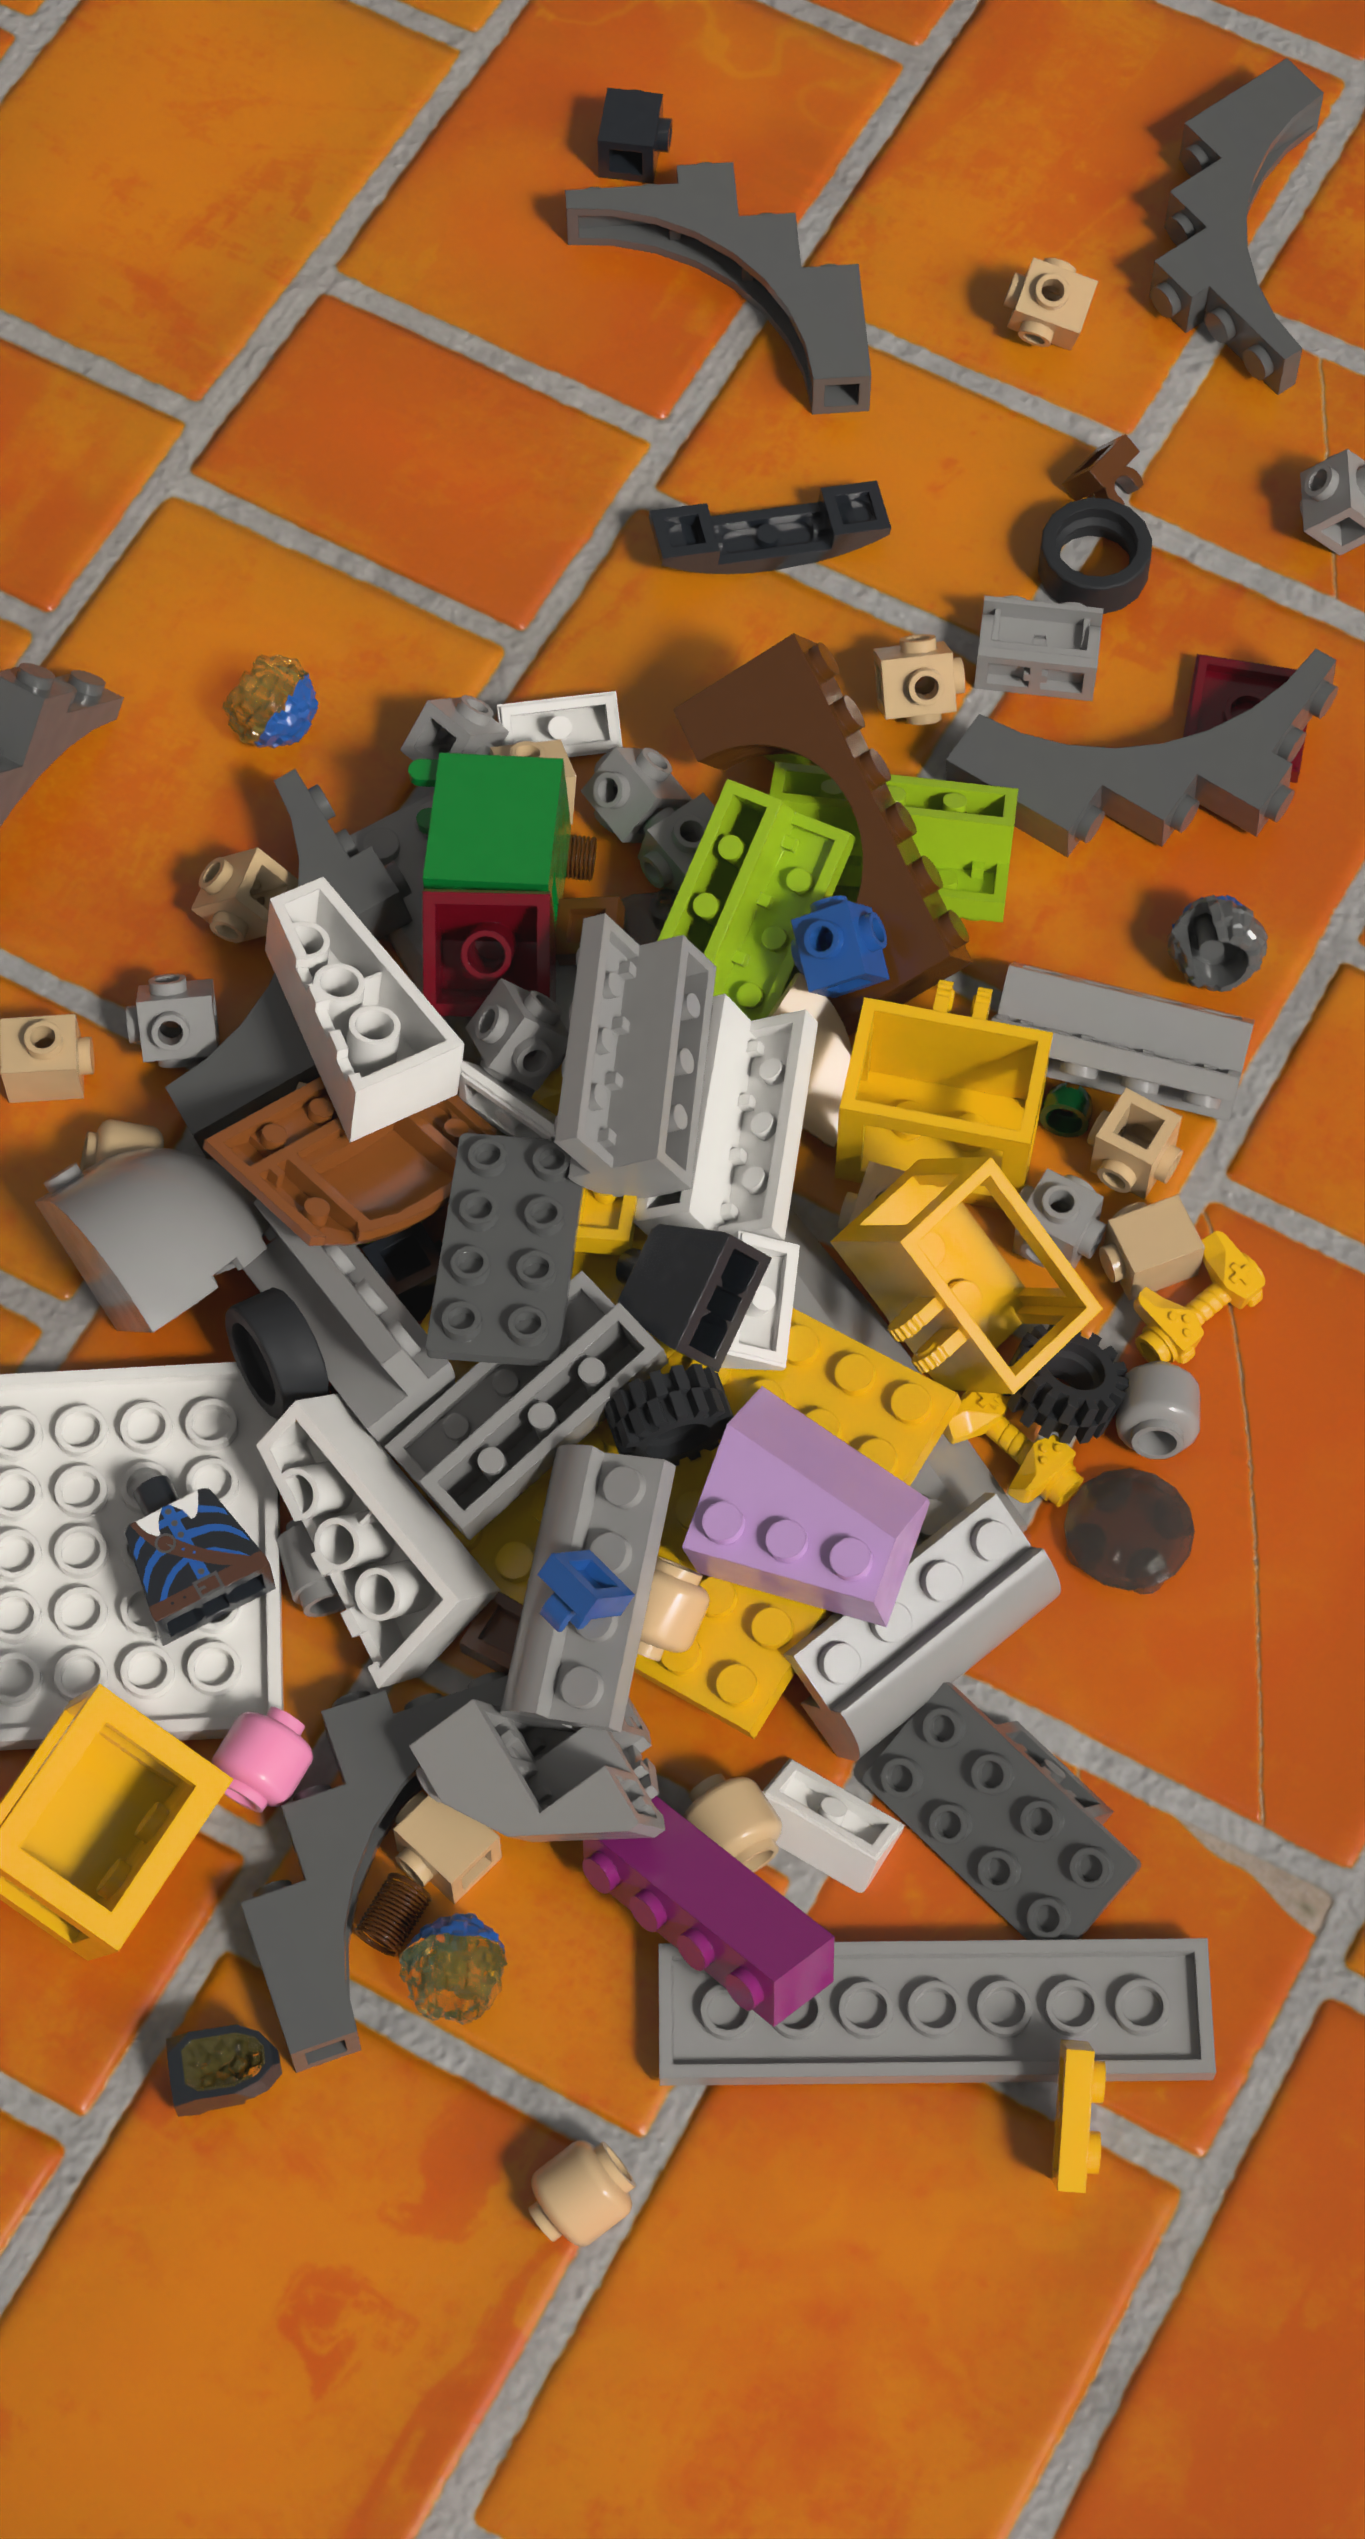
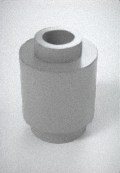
(307, 1586)

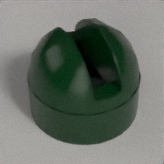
(1063, 1122)

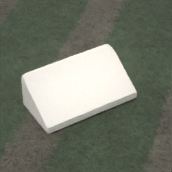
(583, 722)
(504, 1105)
(766, 1326)
(830, 1826)

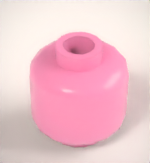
(263, 1758)

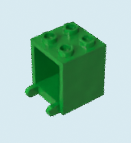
(495, 823)

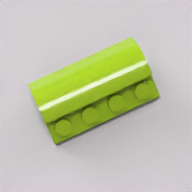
(958, 827)
(746, 885)

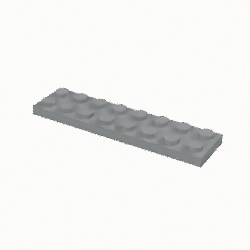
(952, 2015)

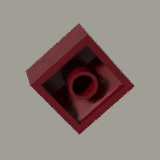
(485, 937)

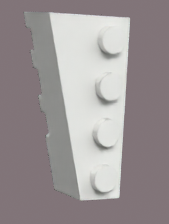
(359, 1012)
(376, 1536)

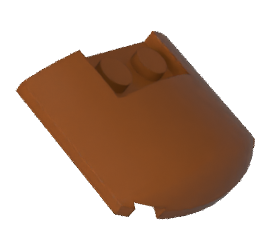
(338, 1189)

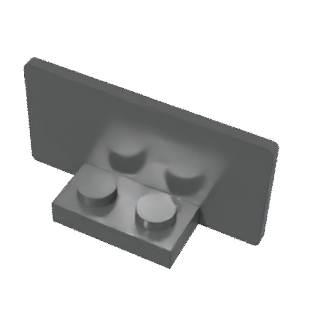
(505, 1253)
(1004, 1816)

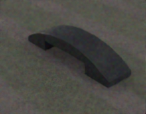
(773, 537)

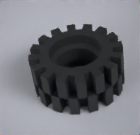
(1069, 1410)
(670, 1414)

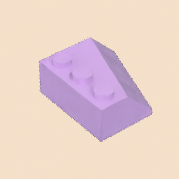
(804, 1515)

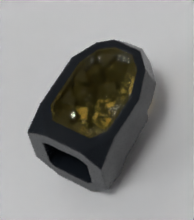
(219, 2068)

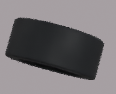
(1100, 519)
(275, 1351)

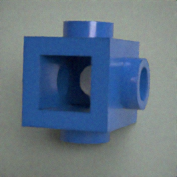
(839, 947)

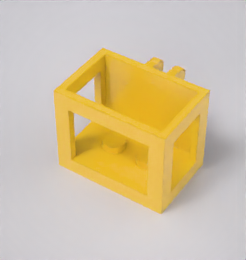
(941, 1089)
(950, 1284)
(100, 1821)

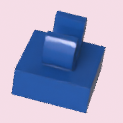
(582, 1590)

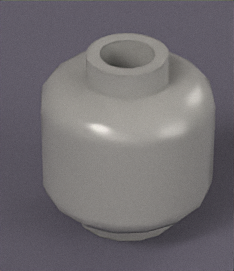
(1159, 1410)

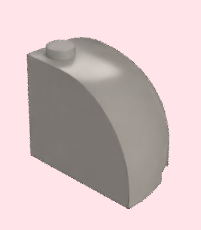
(153, 1231)

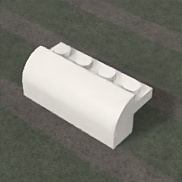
(746, 1126)

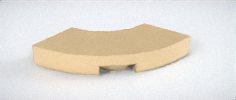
(829, 1060)

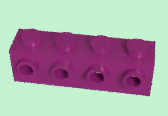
(716, 1915)

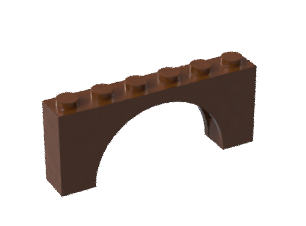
(794, 707)

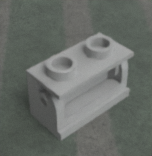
(1038, 647)

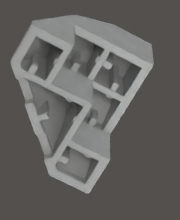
(542, 1780)

